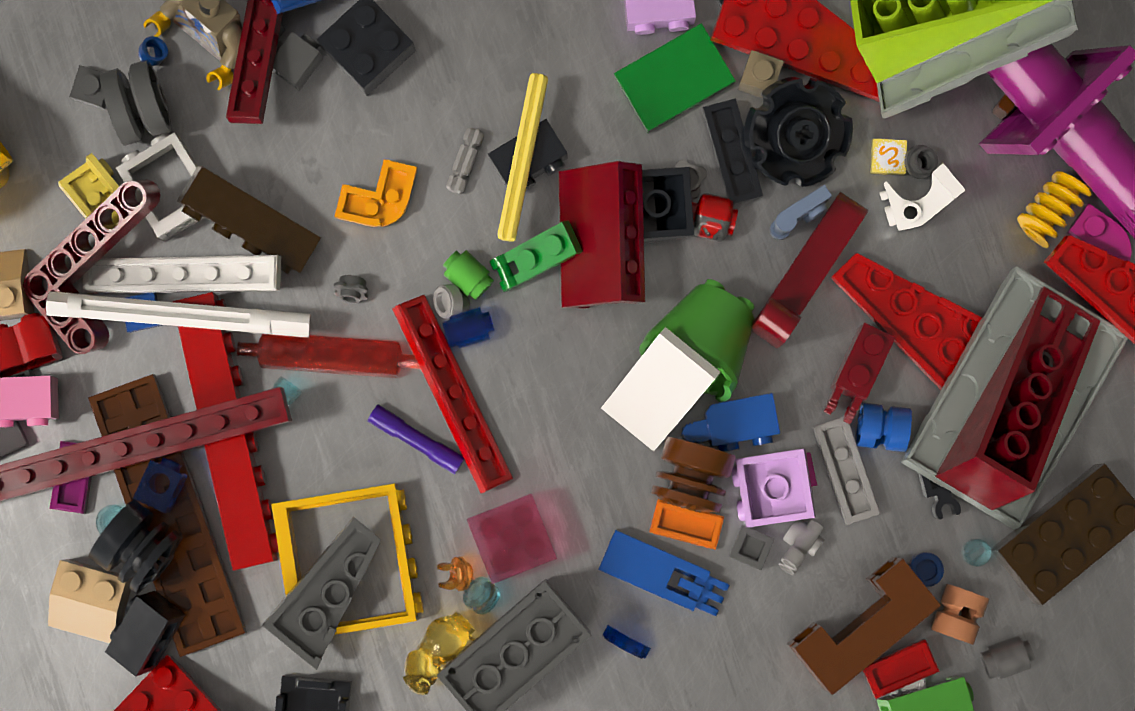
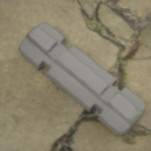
(465, 160)

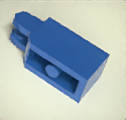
(736, 422)

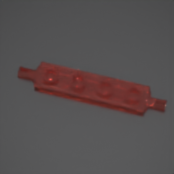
(329, 355)

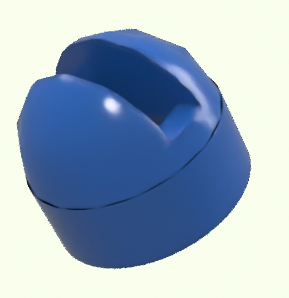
(158, 50)

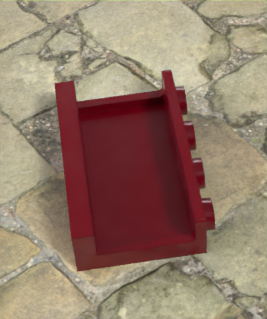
(607, 219)

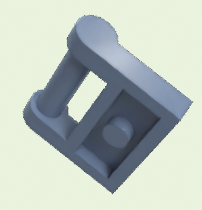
(806, 208)

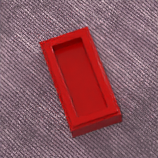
(900, 668)

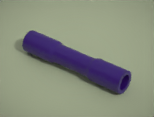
(400, 429)

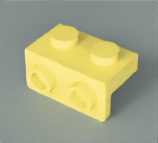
(90, 186)

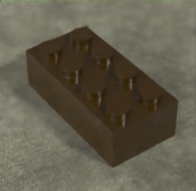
(1068, 534)

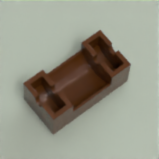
(899, 610)

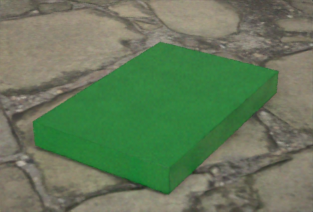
(674, 78)

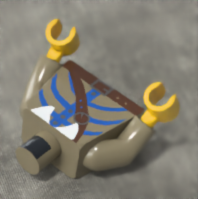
(209, 23)

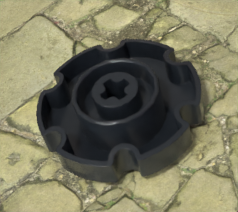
(791, 108)

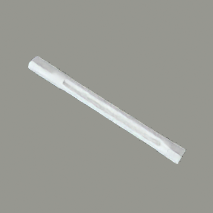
(178, 314)

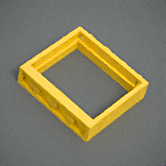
(402, 537)

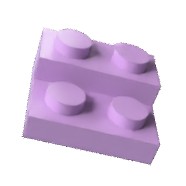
(774, 488)

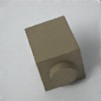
(759, 73)

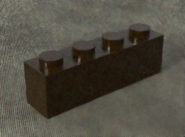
(247, 219)

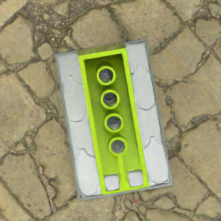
(941, 44)

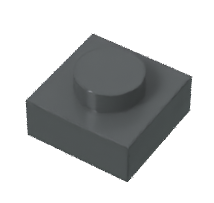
(88, 87)
(751, 547)

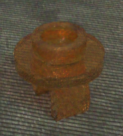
(460, 574)

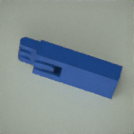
(652, 569)

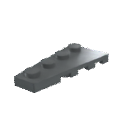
(319, 599)

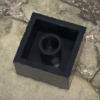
(366, 45)

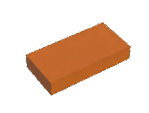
(686, 525)

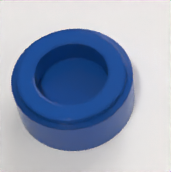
(927, 568)

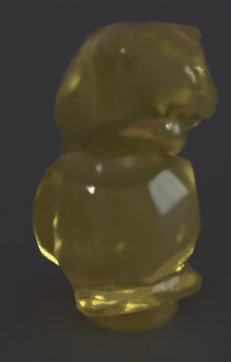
(440, 643)

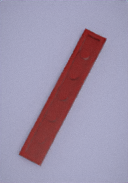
(452, 393)

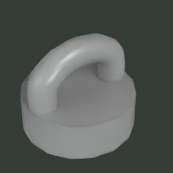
(450, 301)

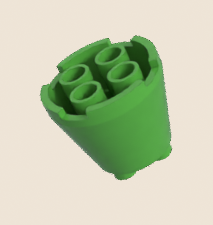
(714, 327)

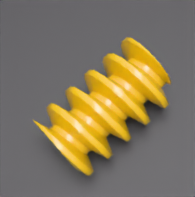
(1051, 206)

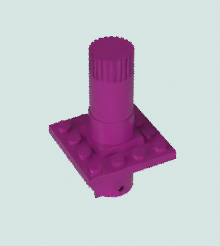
(1063, 110)

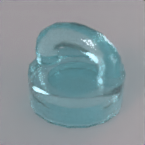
(481, 595)

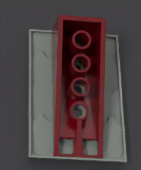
(1015, 398)

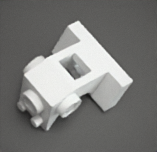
(942, 192)

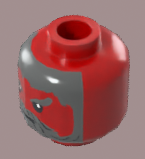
(714, 217)

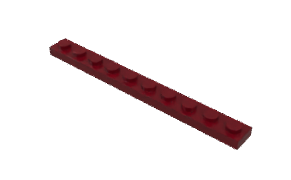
(144, 443)

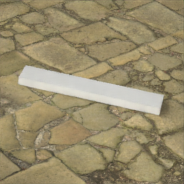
(184, 274)

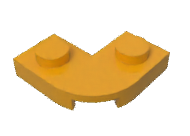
(385, 204)

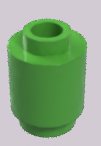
(467, 274)

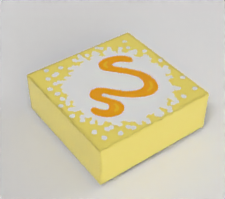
(888, 157)

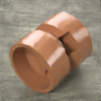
(964, 626)

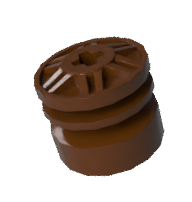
(693, 475)

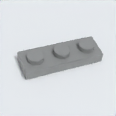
(846, 471)

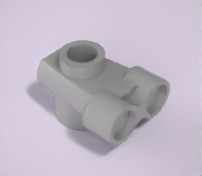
(803, 539)

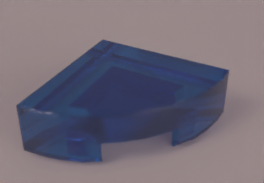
(626, 642)

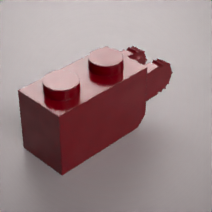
(859, 369)

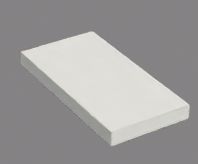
(660, 389)

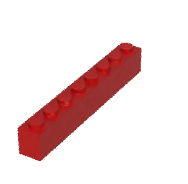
(232, 460)

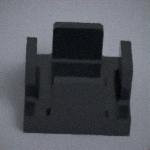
(313, 694)

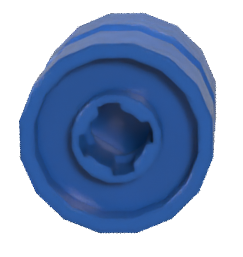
(884, 427)

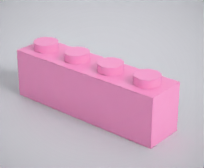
(28, 399)

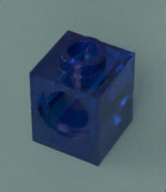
(147, 492)

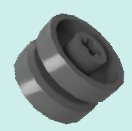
(135, 102)

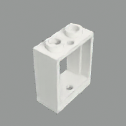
(135, 160)

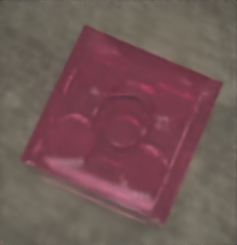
(511, 538)

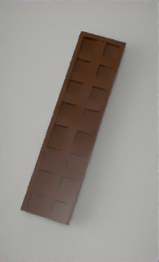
(196, 574)

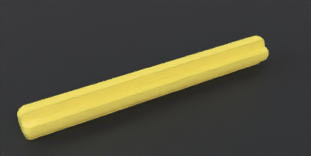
(522, 157)

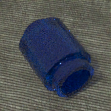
(468, 328)

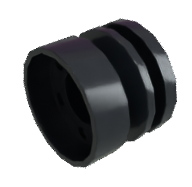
(140, 550)

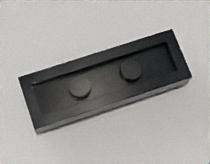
(731, 154)

